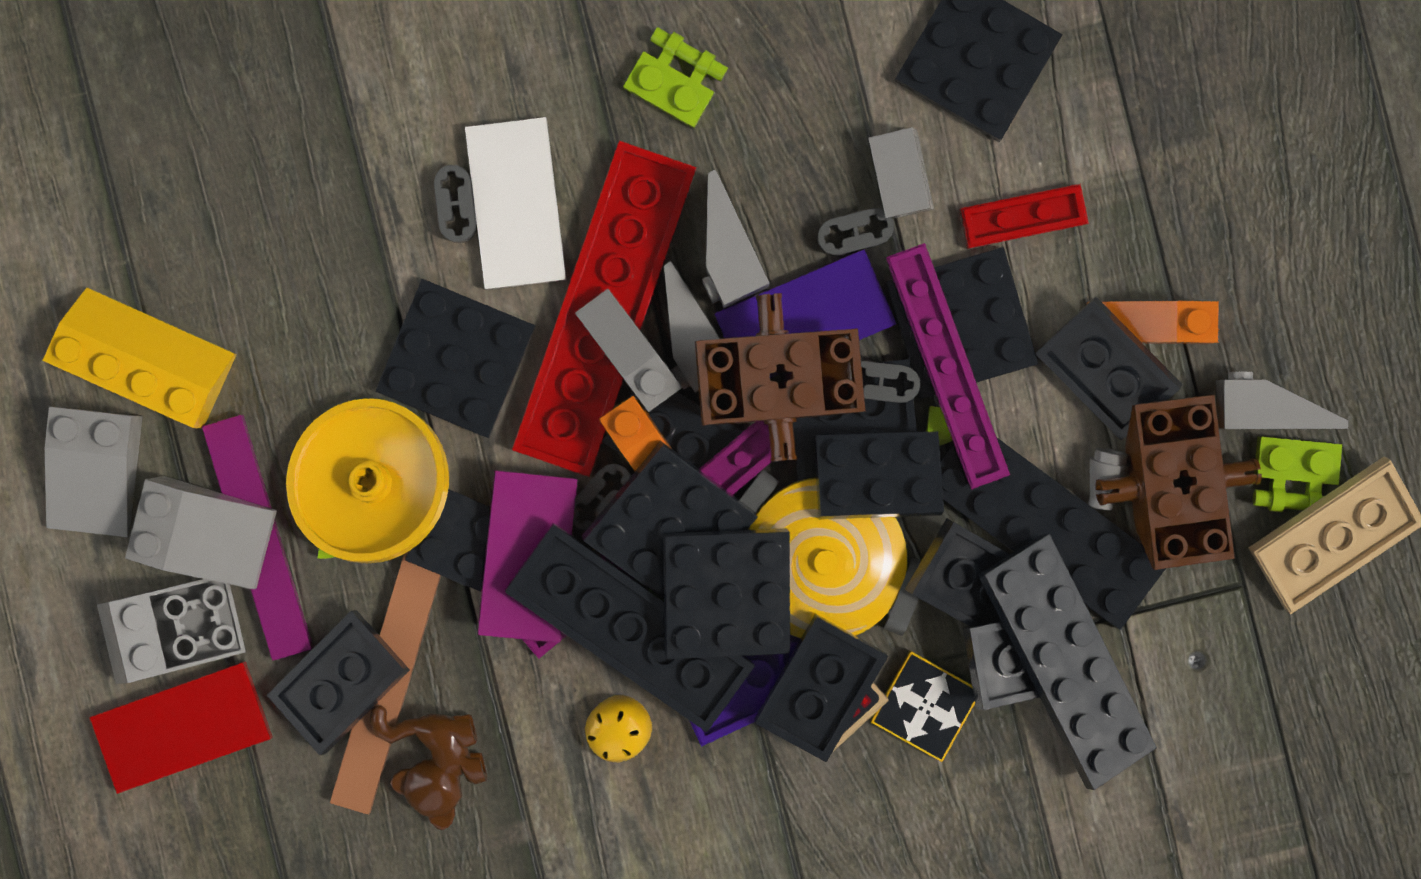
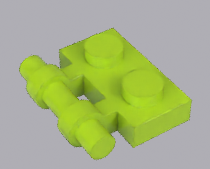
(670, 89)
(1295, 461)

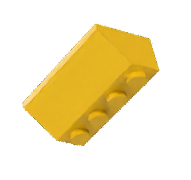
(140, 358)

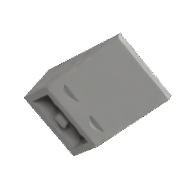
(170, 629)

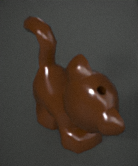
(434, 783)

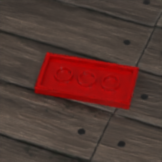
(181, 727)

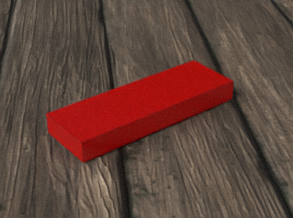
(1024, 216)

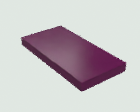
(519, 517)

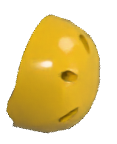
(615, 733)

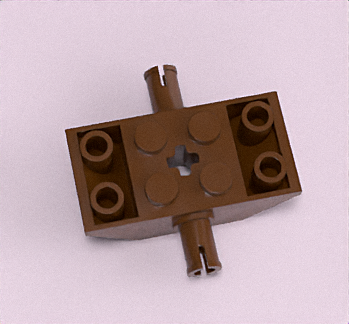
(816, 372)
(1185, 521)

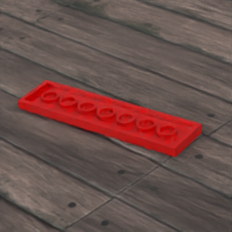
(620, 254)

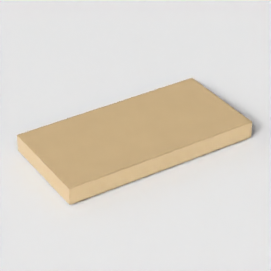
(1337, 535)

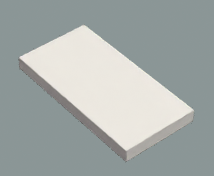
(515, 203)

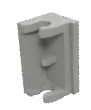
(901, 173)

